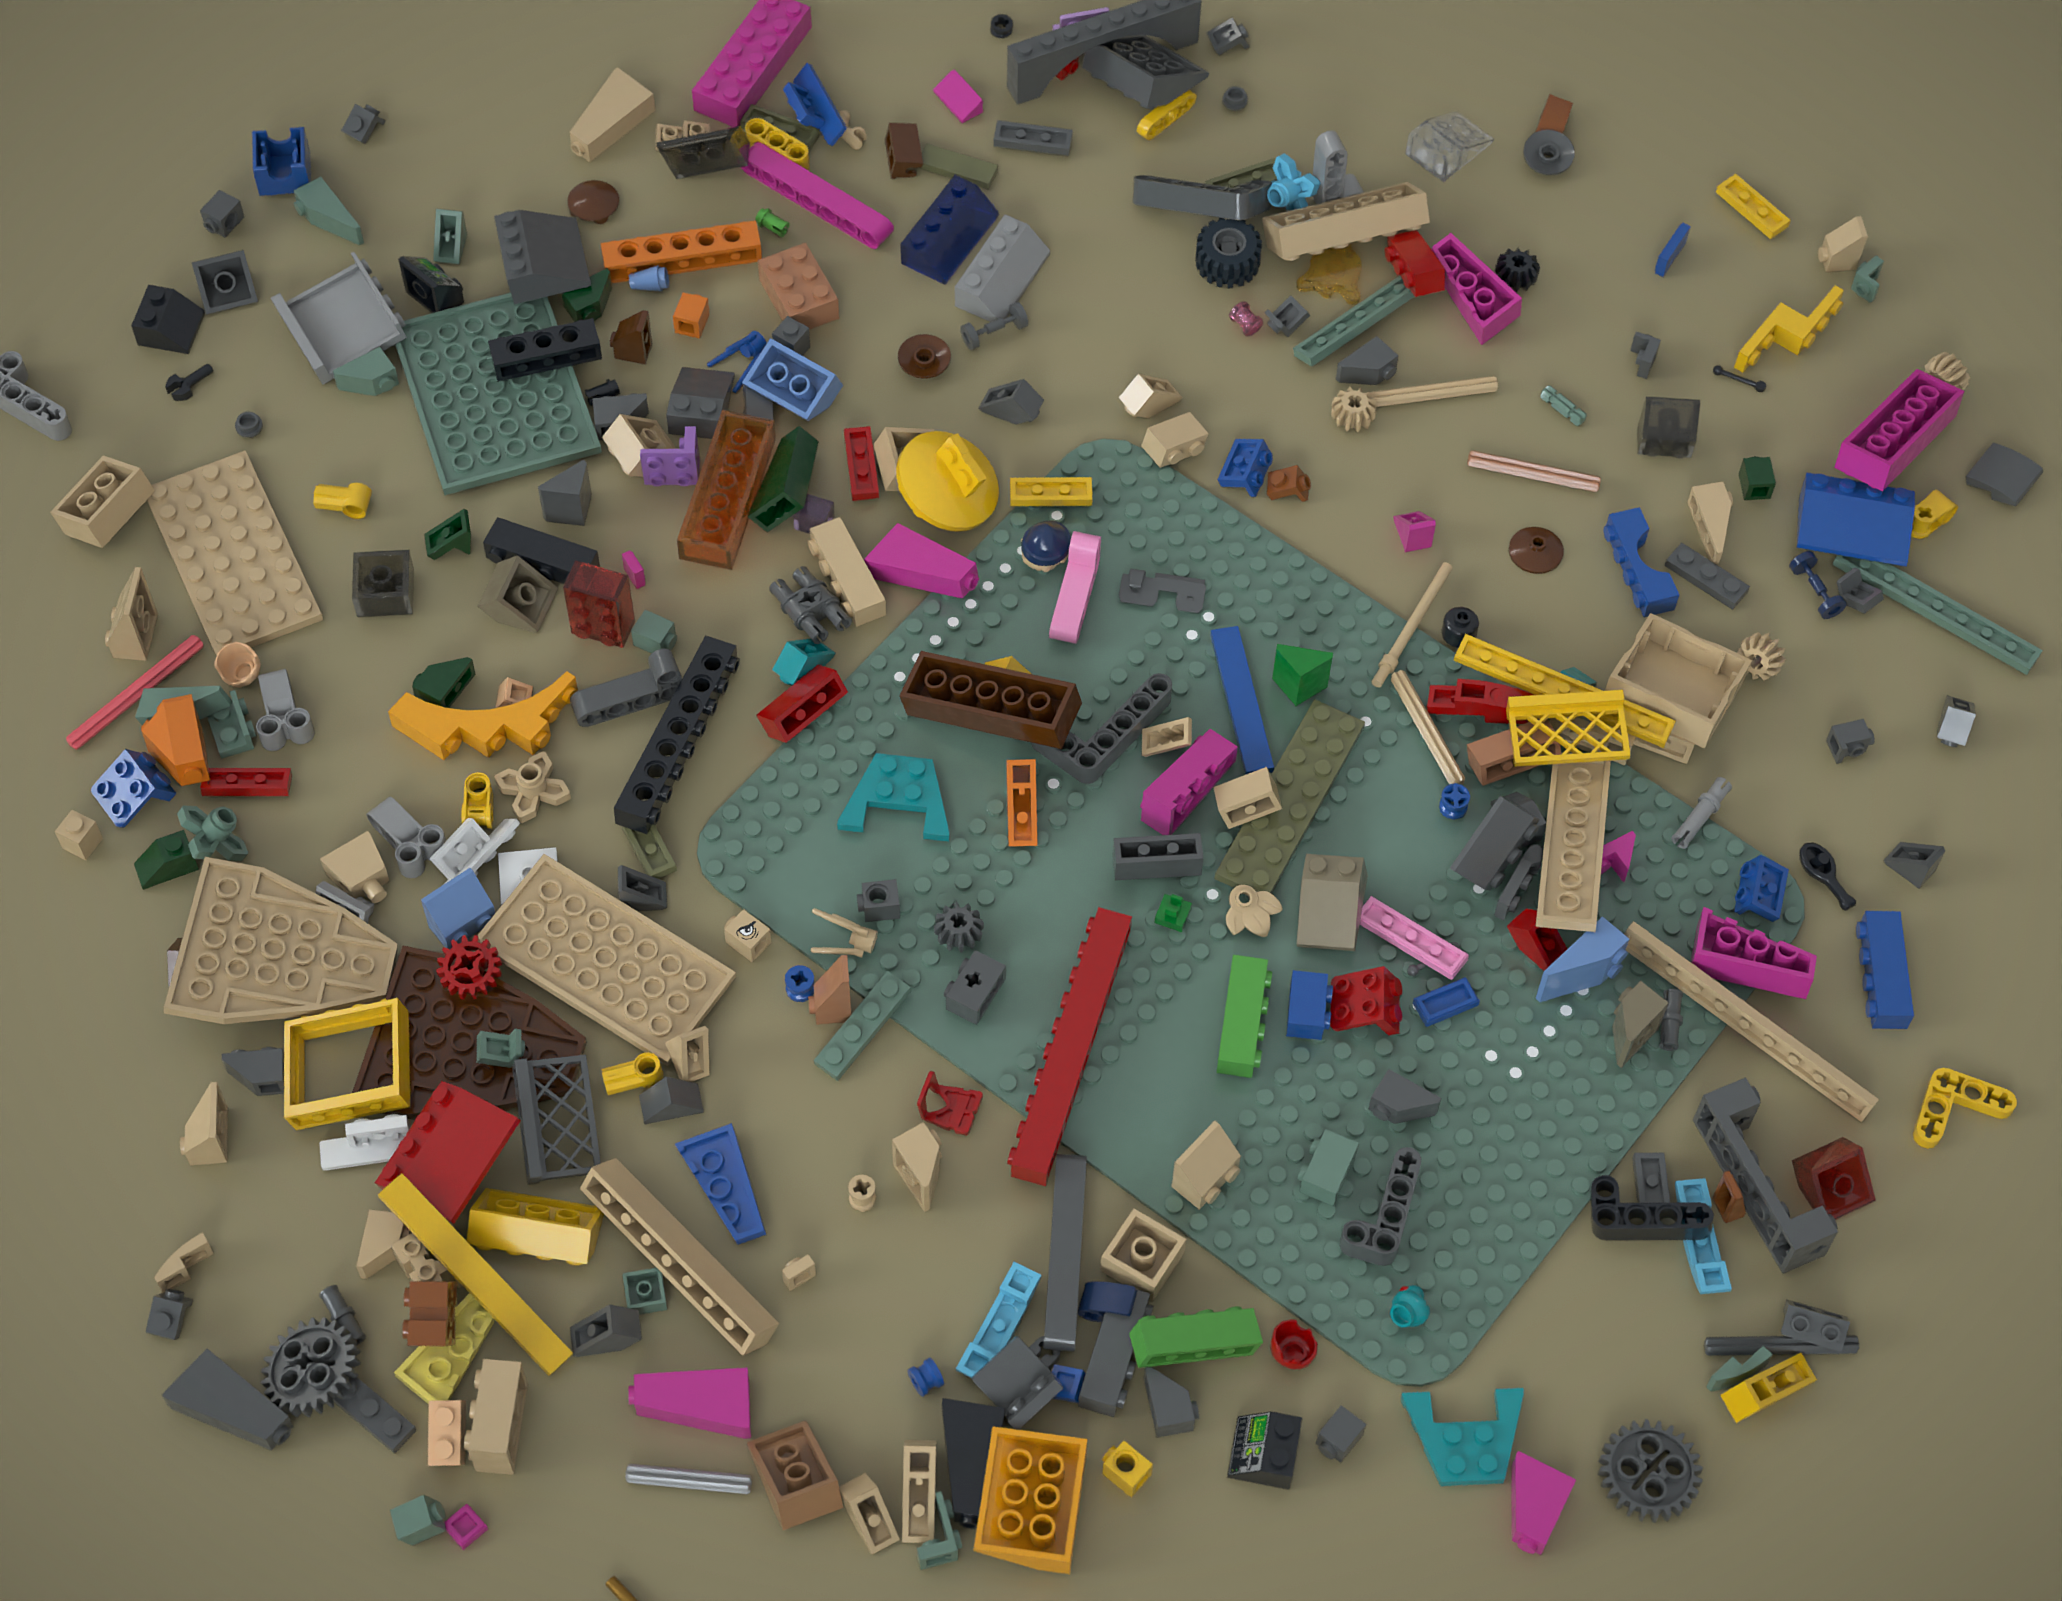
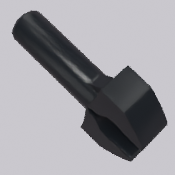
(186, 383)

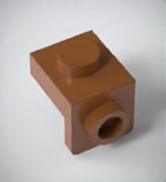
(1288, 482)

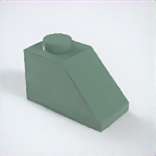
(367, 374)

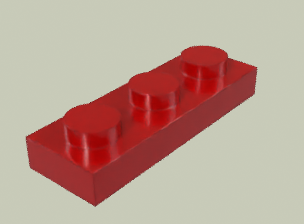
(861, 463)
(247, 782)

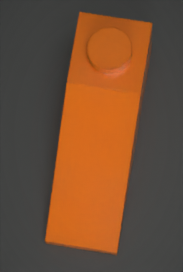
(1021, 802)

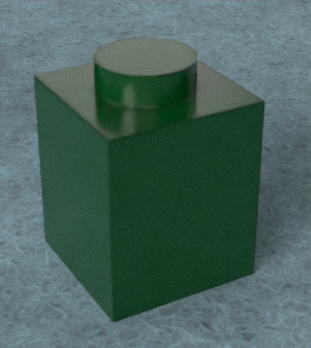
(1757, 478)

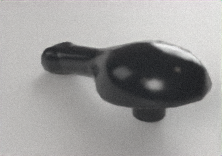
(1822, 867)

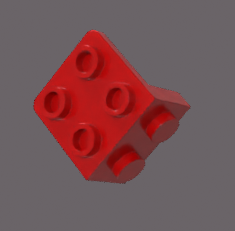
(1365, 1000)

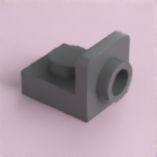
(1227, 36)
(1647, 350)

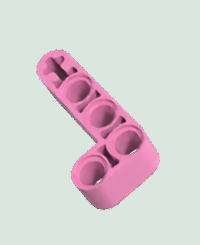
(1076, 587)

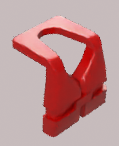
(959, 1107)

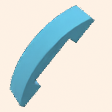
(1703, 1255)
(1001, 1320)

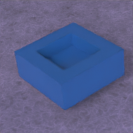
(1072, 1382)

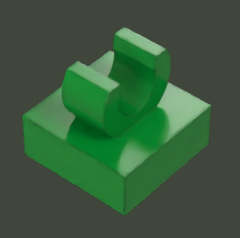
(1173, 912)

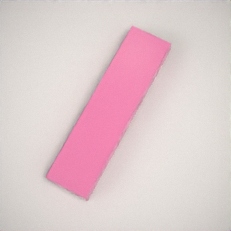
(1412, 938)

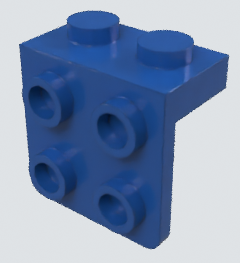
(130, 785)

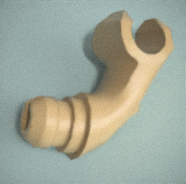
(852, 136)

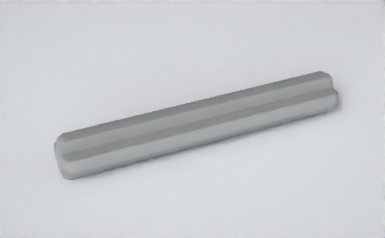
(688, 1478)

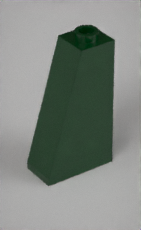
(786, 480)

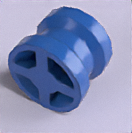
(1459, 796)
(801, 990)
(925, 1377)

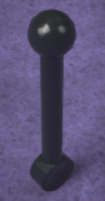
(1760, 386)

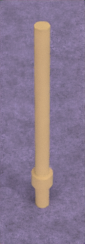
(1390, 661)

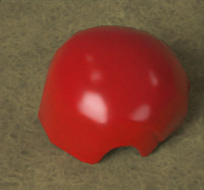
(1293, 1345)

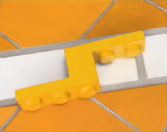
(1789, 329)

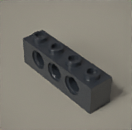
(545, 349)

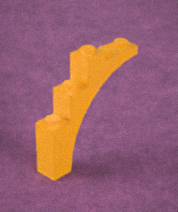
(484, 730)

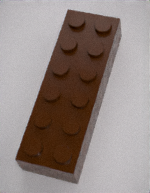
(991, 699)

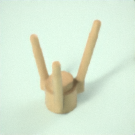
(861, 937)

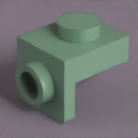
(1864, 281)
(499, 1048)

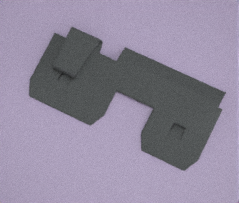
(1147, 589)

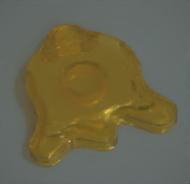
(1333, 272)

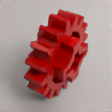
(478, 960)

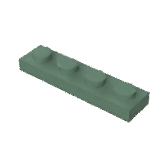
(862, 1025)

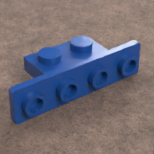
(814, 105)

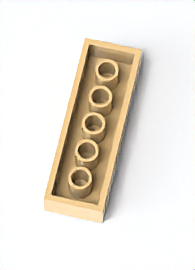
(1346, 221)

